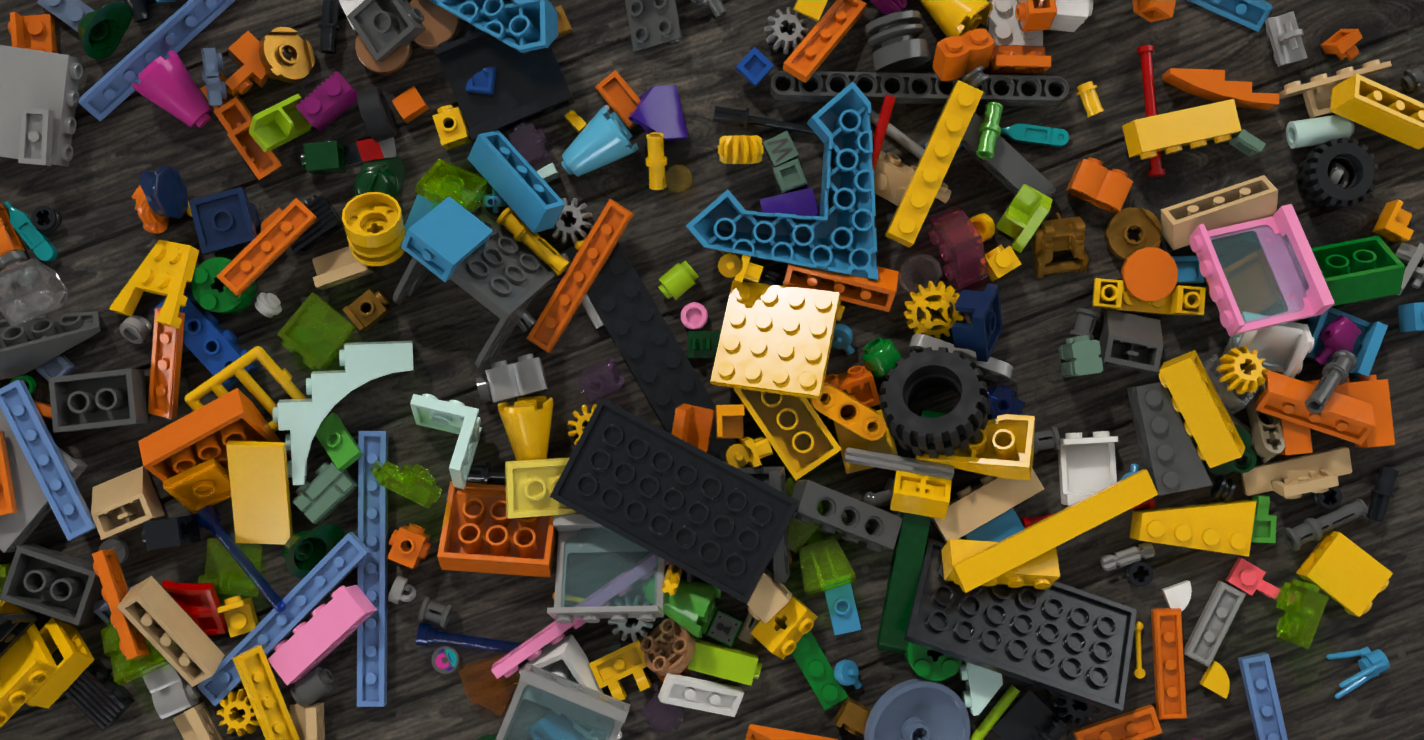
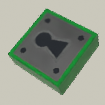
(724, 628)

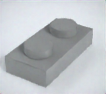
(36, 136)

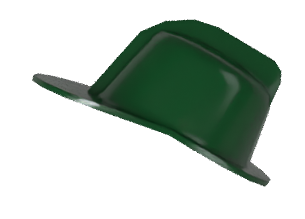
(104, 29)
(380, 176)
(307, 549)

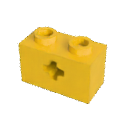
(783, 640)

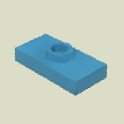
(842, 609)

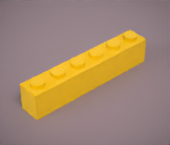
(934, 164)

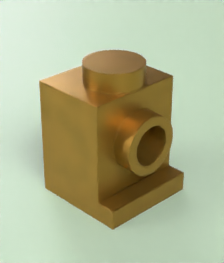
(378, 311)
(853, 715)

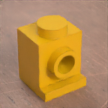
(458, 133)
(1001, 261)

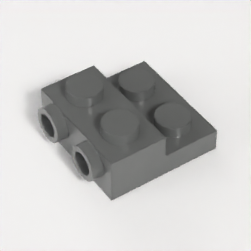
(386, 25)

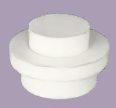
(268, 304)

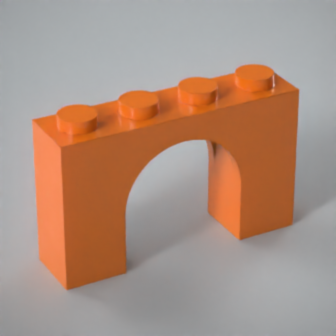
(1367, 389)

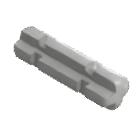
(1127, 556)

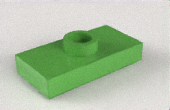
(338, 442)

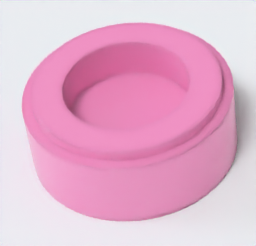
(694, 316)

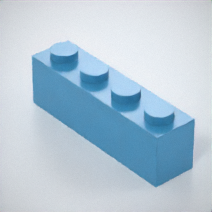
(516, 181)

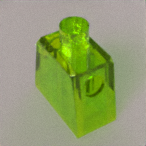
(824, 565)

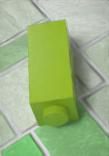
(725, 662)

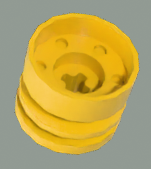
(374, 228)

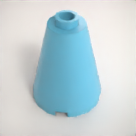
(598, 144)

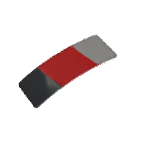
(369, 150)

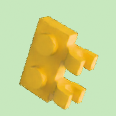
(619, 664)

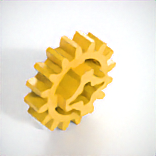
(931, 322)

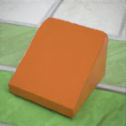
(410, 104)

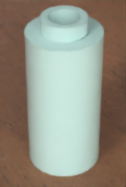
(1318, 130)

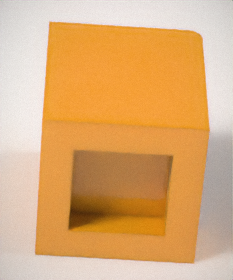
(1394, 222)
(729, 421)

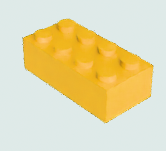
(791, 428)

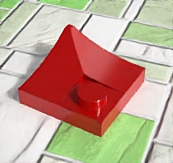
(200, 604)

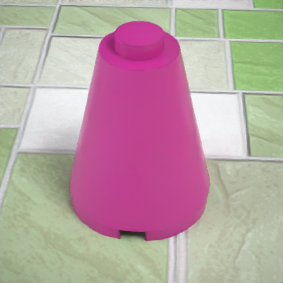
(174, 90)

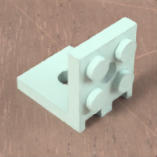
(453, 418)

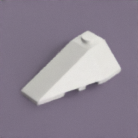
(567, 661)

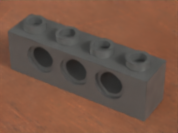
(883, 525)

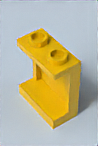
(1345, 573)

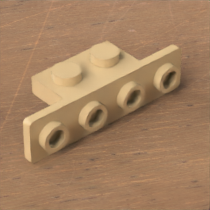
(1319, 89)
(893, 177)
(1299, 474)

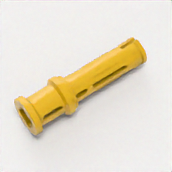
(534, 241)

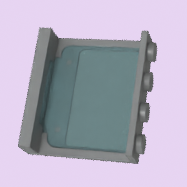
(604, 575)
(560, 709)

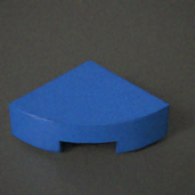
(482, 82)

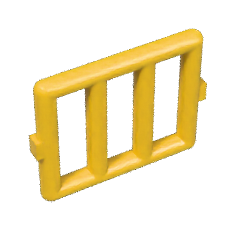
(236, 368)

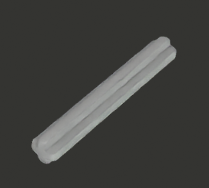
(896, 462)

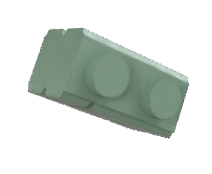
(1080, 356)
(324, 492)

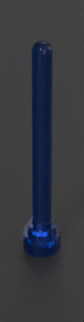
(209, 518)
(428, 635)

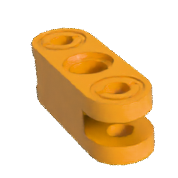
(858, 420)

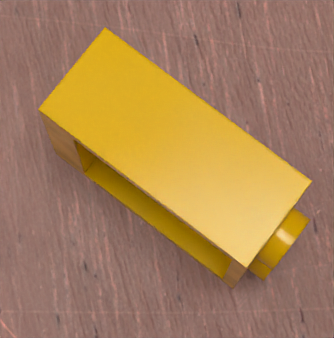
(76, 659)

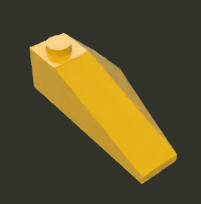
(1000, 451)

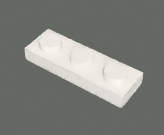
(700, 694)

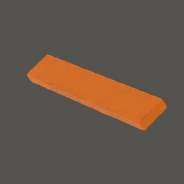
(580, 275)

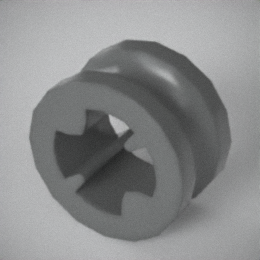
(976, 77)

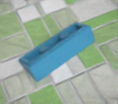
(1245, 12)

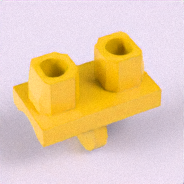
(740, 269)
(748, 451)

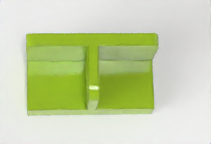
(278, 124)
(1024, 216)

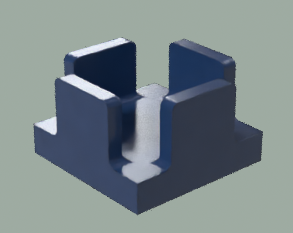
(225, 221)
(986, 316)

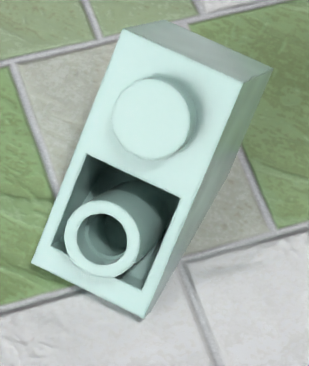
(980, 686)

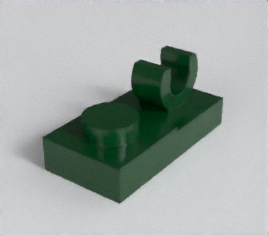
(702, 344)

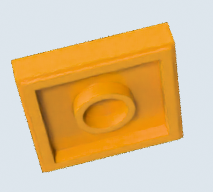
(200, 485)

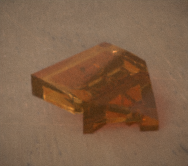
(485, 688)

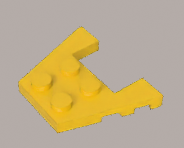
(164, 274)

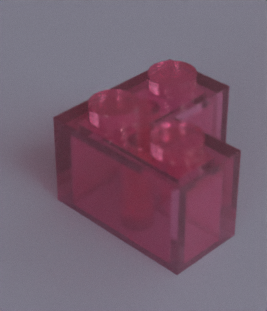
(959, 246)

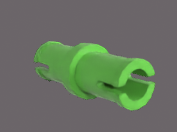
(989, 130)

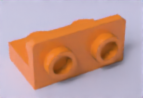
(33, 32)
(1019, 60)
(857, 383)

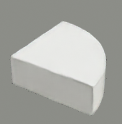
(1178, 595)

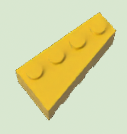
(1204, 527)

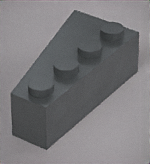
(1163, 441)

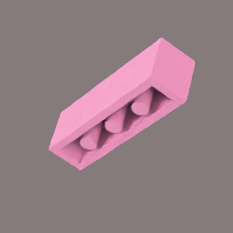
(321, 634)

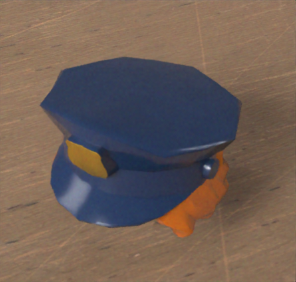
(160, 196)

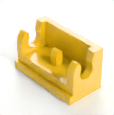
(921, 494)

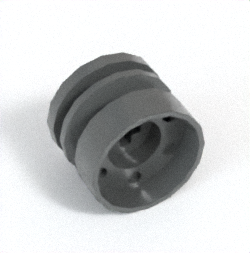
(896, 41)

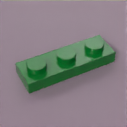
(818, 671)

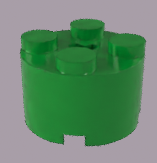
(209, 292)
(931, 667)

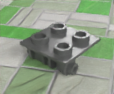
(653, 23)

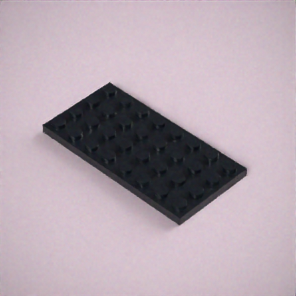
(675, 500)
(1039, 636)

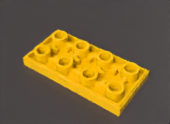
(260, 492)

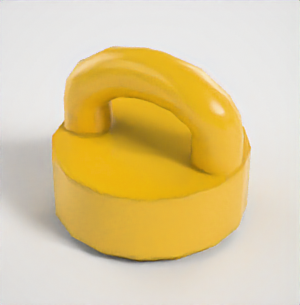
(984, 225)

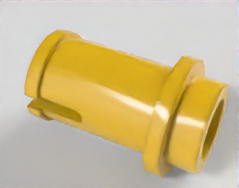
(1089, 98)

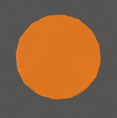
(1149, 274)

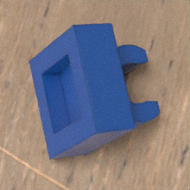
(754, 67)

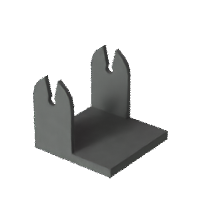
(499, 277)

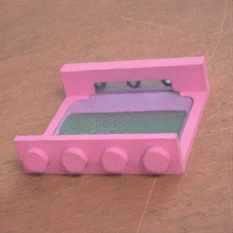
(1261, 272)

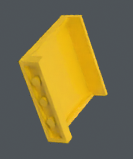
(22, 667)

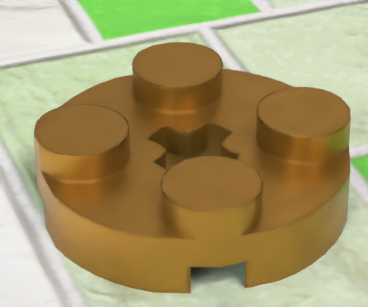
(276, 64)
(1133, 218)

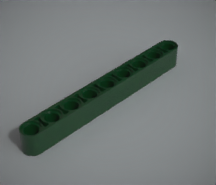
(903, 574)

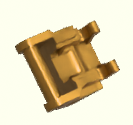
(1059, 235)

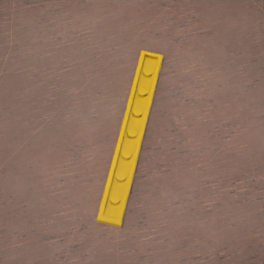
(1054, 530)

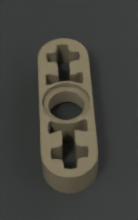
(1261, 431)

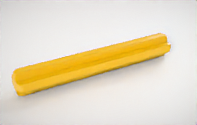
(671, 579)

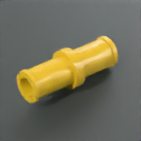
(656, 161)

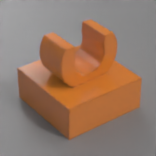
(1343, 44)

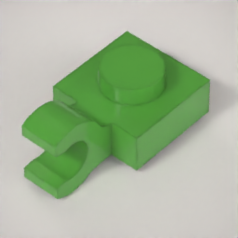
(1264, 523)

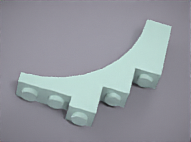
(303, 416)

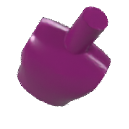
(1337, 336)

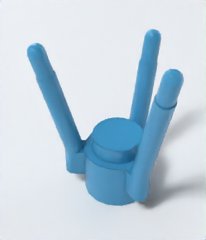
(1371, 665)

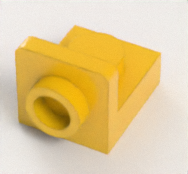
(239, 615)

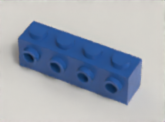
(209, 341)

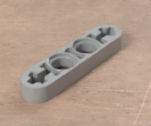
(993, 370)

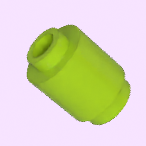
(677, 280)

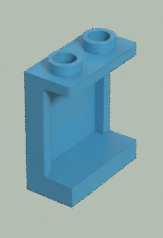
(445, 238)
(1365, 347)

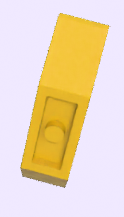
(1181, 301)

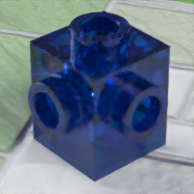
(1008, 402)

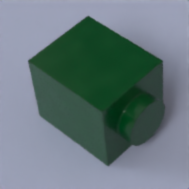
(323, 158)

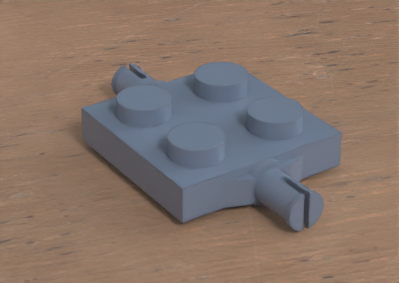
(211, 64)

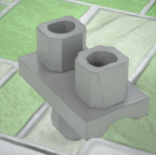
(1285, 39)
(1411, 255)

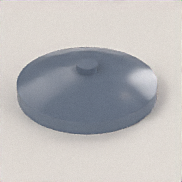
(918, 712)

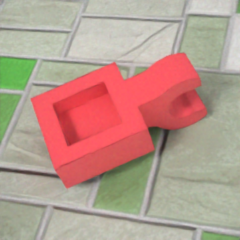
(1249, 579)

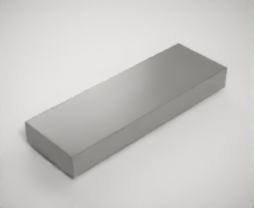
(1213, 623)

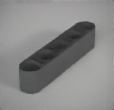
(1007, 163)

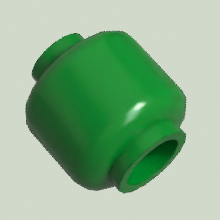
(880, 356)

